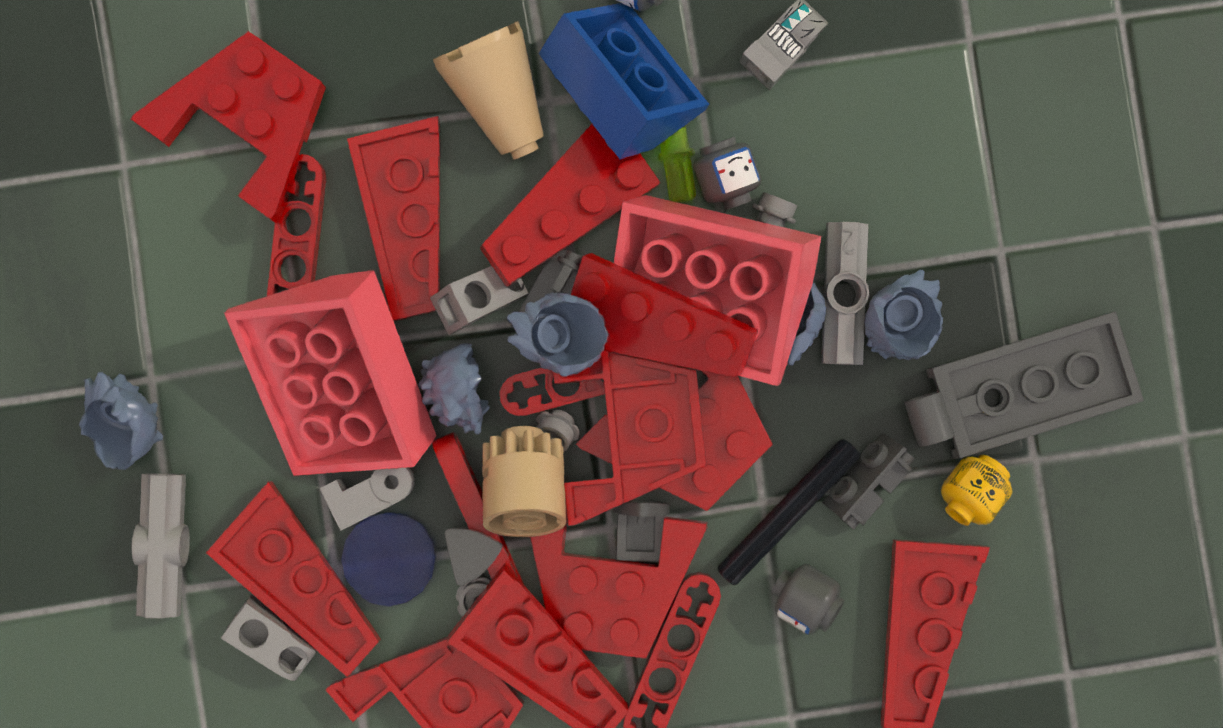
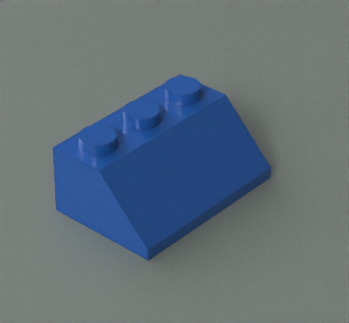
(621, 77)

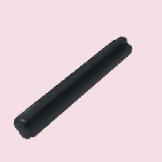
(788, 512)

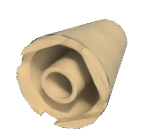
(497, 88)

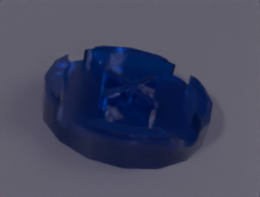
(389, 558)

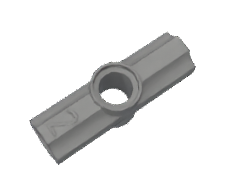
(845, 262)
(160, 545)

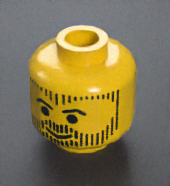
(976, 490)

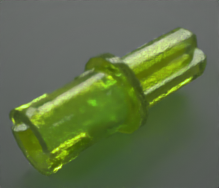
(678, 166)

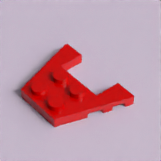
(256, 98)
(651, 431)
(731, 438)
(614, 602)
(435, 686)

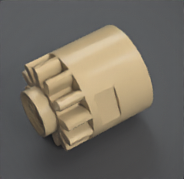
(523, 483)

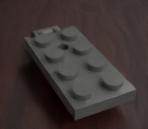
(1040, 382)

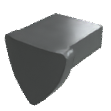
(640, 529)
(470, 553)

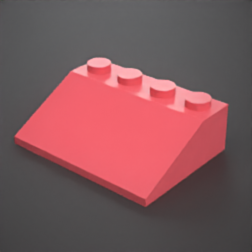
(728, 264)
(334, 376)

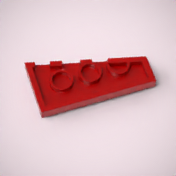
(566, 205)
(402, 206)
(661, 323)
(289, 575)
(925, 619)
(531, 652)

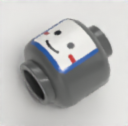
(727, 173)
(807, 599)

